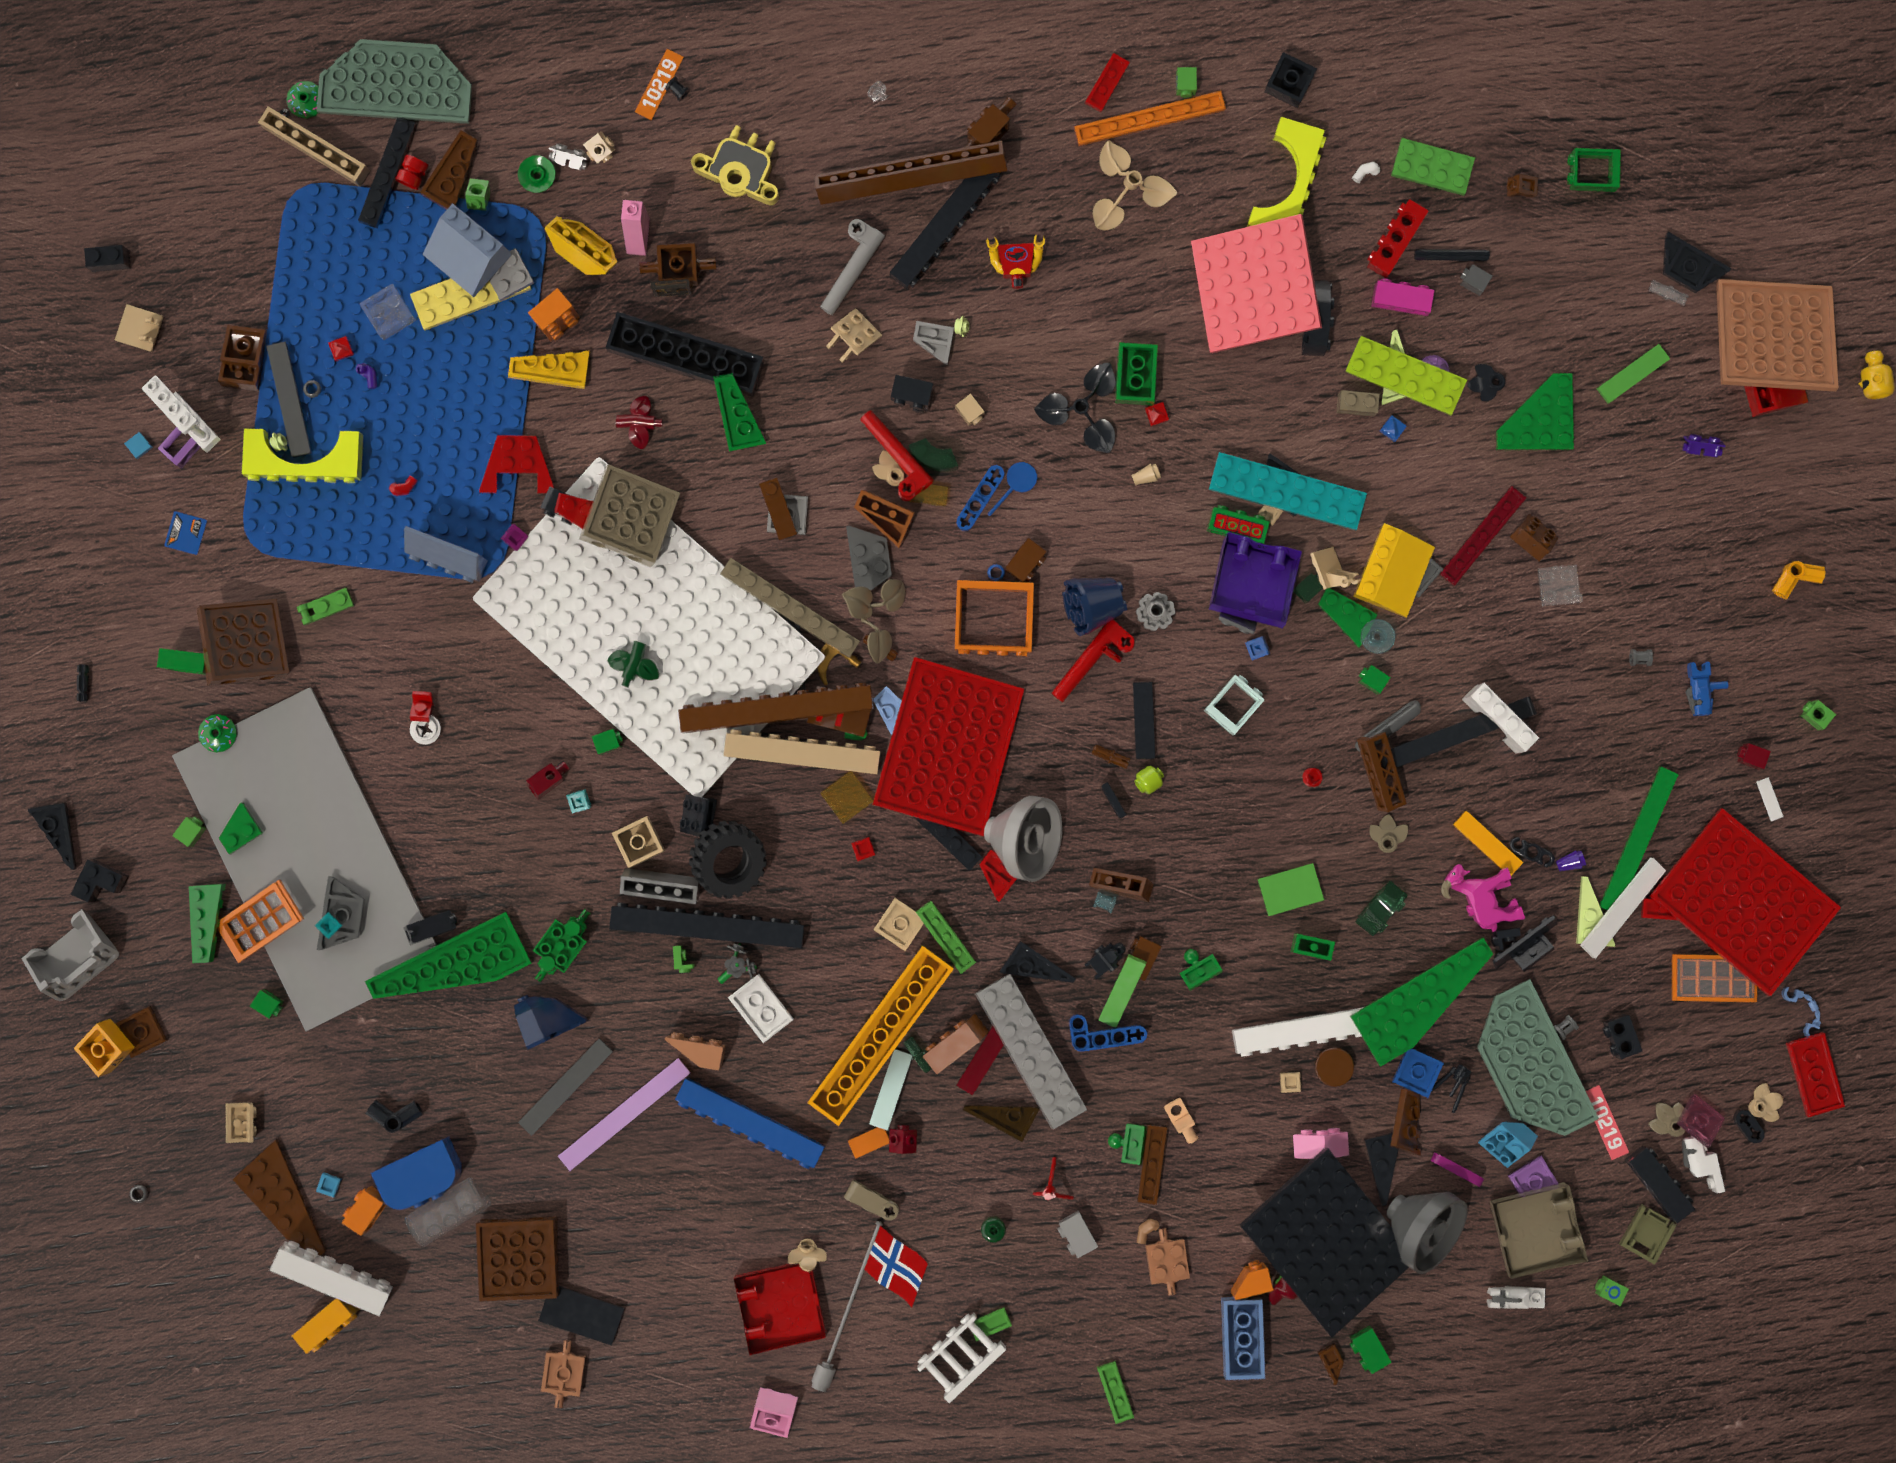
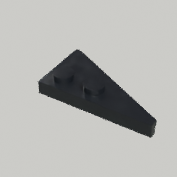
(56, 826)
(1029, 963)
(1382, 1162)

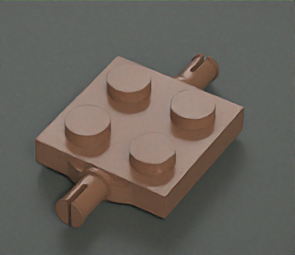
(1167, 1261)
(563, 1374)

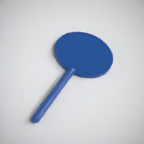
(1020, 478)

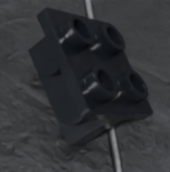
(697, 814)

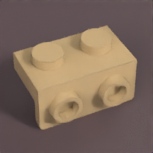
(240, 1122)

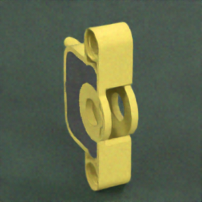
(741, 159)

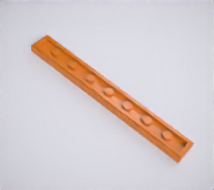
(1149, 118)

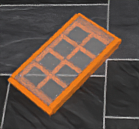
(259, 921)
(1709, 980)

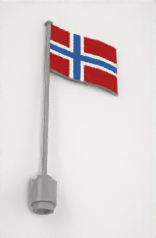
(893, 1267)

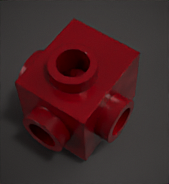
(903, 1140)

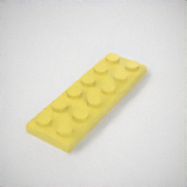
(450, 301)

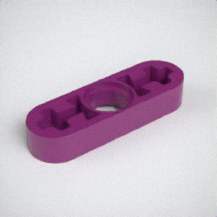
(1457, 1169)

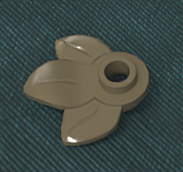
(1388, 831)
(1666, 1118)

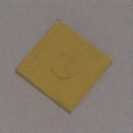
(846, 797)

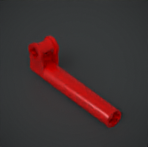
(918, 478)
(1110, 634)

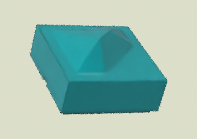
(578, 801)
(328, 925)

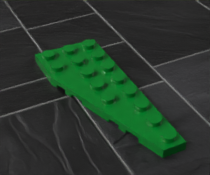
(468, 959)
(1406, 1013)

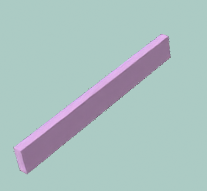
(624, 1114)

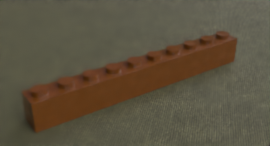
(911, 172)
(775, 709)

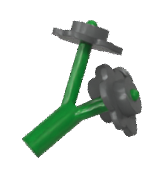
(736, 966)

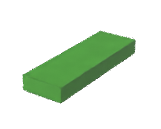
(1115, 1392)

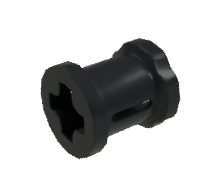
(677, 89)

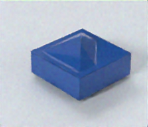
(1393, 428)
(1257, 648)

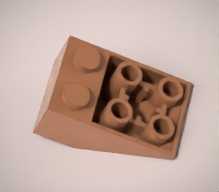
(702, 1053)

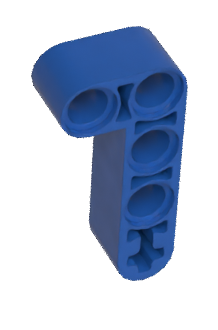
(1108, 1034)

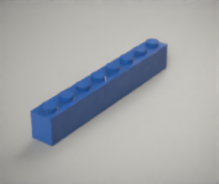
(749, 1122)

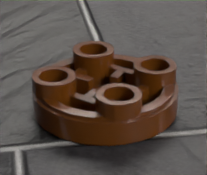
(1334, 1067)

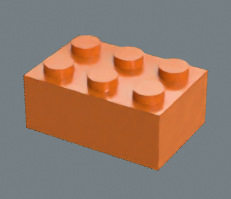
(554, 315)

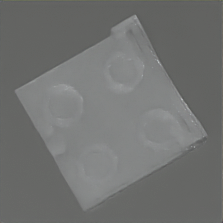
(1559, 585)

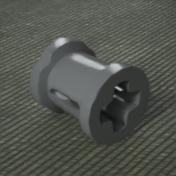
(1640, 657)
(1568, 1021)

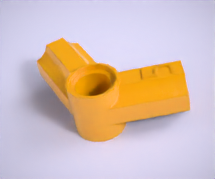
(1804, 573)

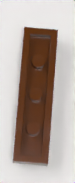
(1152, 1164)

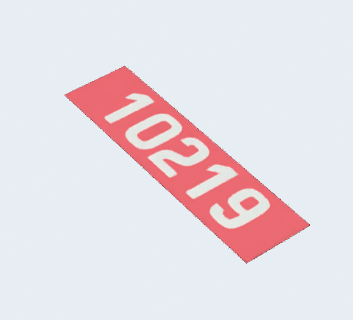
(1606, 1124)

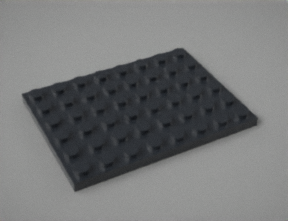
(1326, 1241)

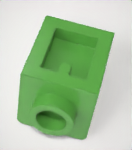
(679, 956)

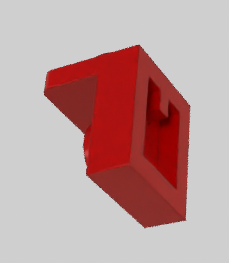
(421, 706)

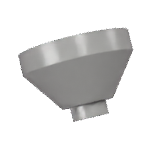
(1026, 837)

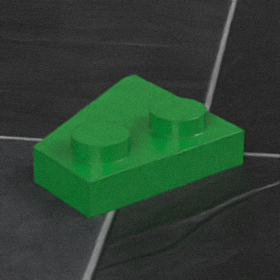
(239, 830)

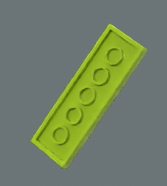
(1406, 375)

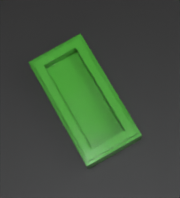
(993, 1322)

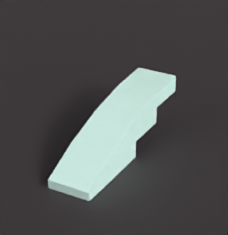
(890, 1089)

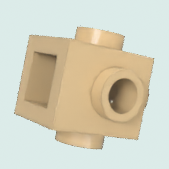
(604, 143)

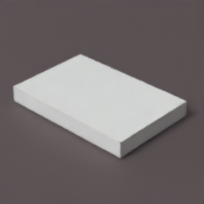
(761, 1008)

